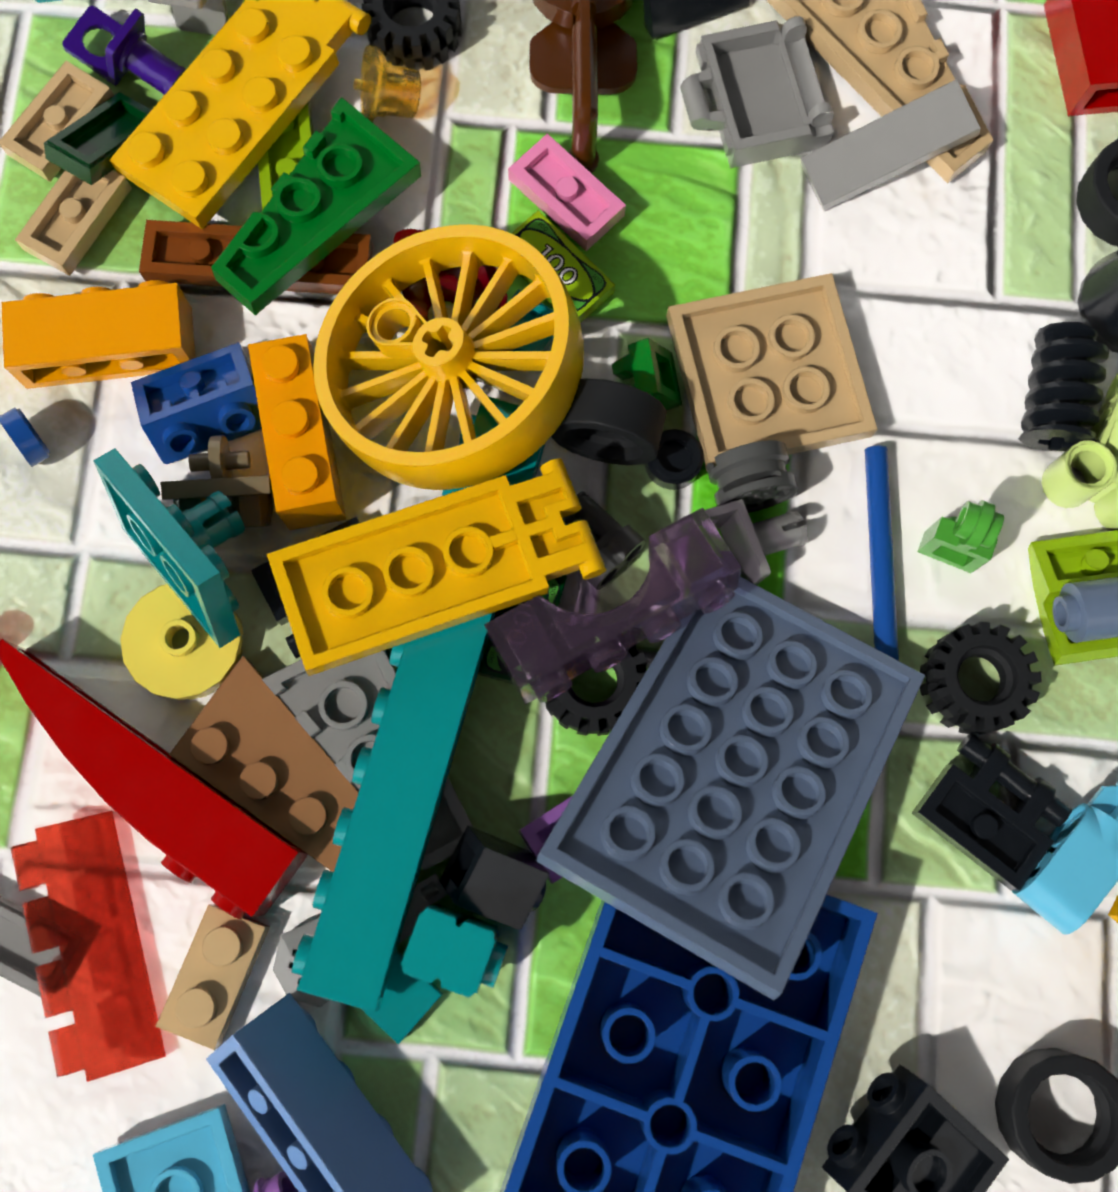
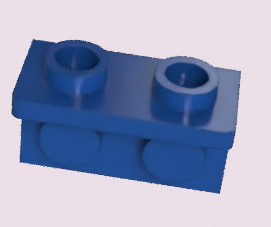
(197, 401)

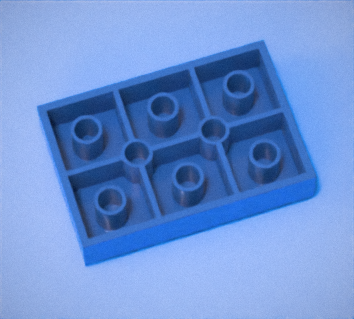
(683, 1071)

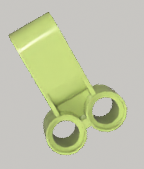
(1097, 464)

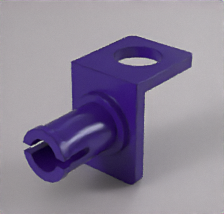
(124, 52)

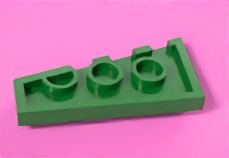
(329, 195)

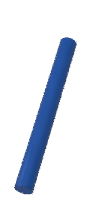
(881, 551)

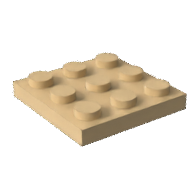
(771, 368)

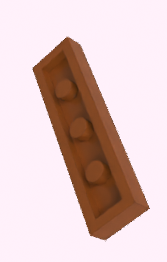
(186, 253)

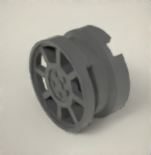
(753, 474)

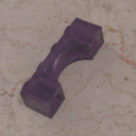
(550, 646)

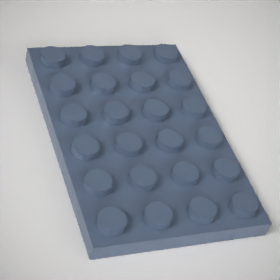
(736, 782)

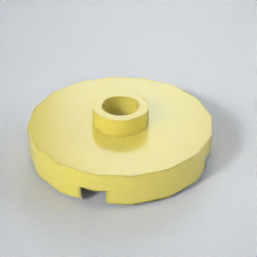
(172, 672)

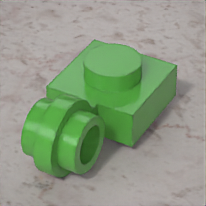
(966, 539)

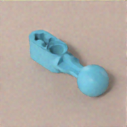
(1078, 865)

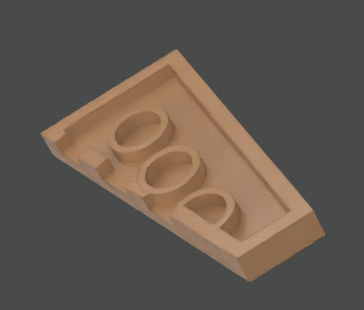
(267, 763)

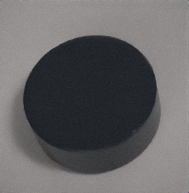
(677, 460)

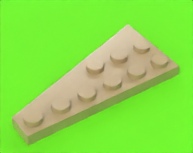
(886, 59)

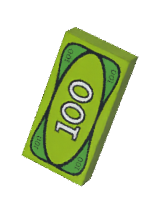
(582, 278)

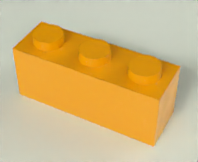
(97, 334)
(296, 434)

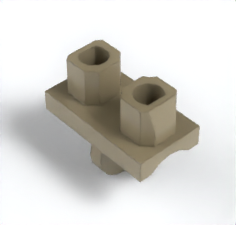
(250, 494)

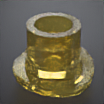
(387, 87)

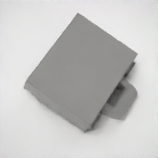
(759, 92)

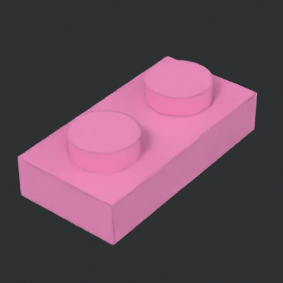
(566, 192)

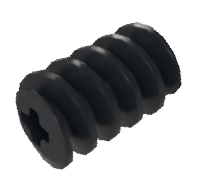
(1063, 387)

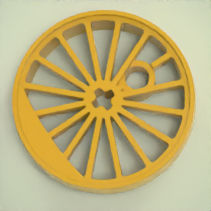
(447, 356)

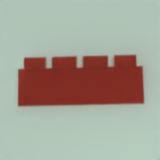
(99, 946)

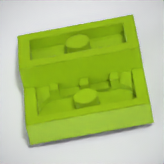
(1070, 561)

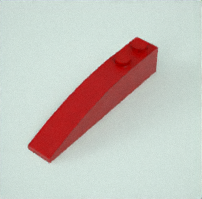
(157, 795)

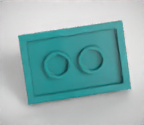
(178, 542)

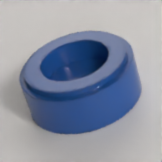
(24, 436)

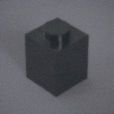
(494, 878)

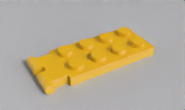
(236, 101)
(431, 566)

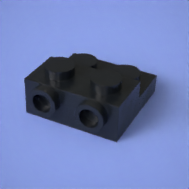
(911, 1143)

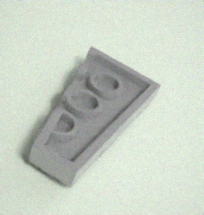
(337, 714)

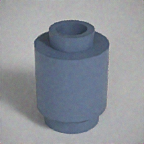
(1088, 610)

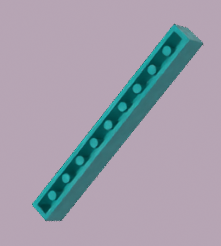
(397, 801)

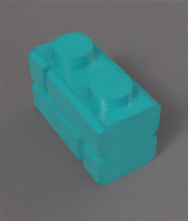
(454, 951)

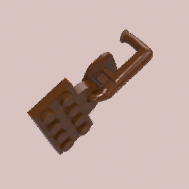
(583, 57)

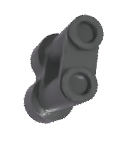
(616, 543)

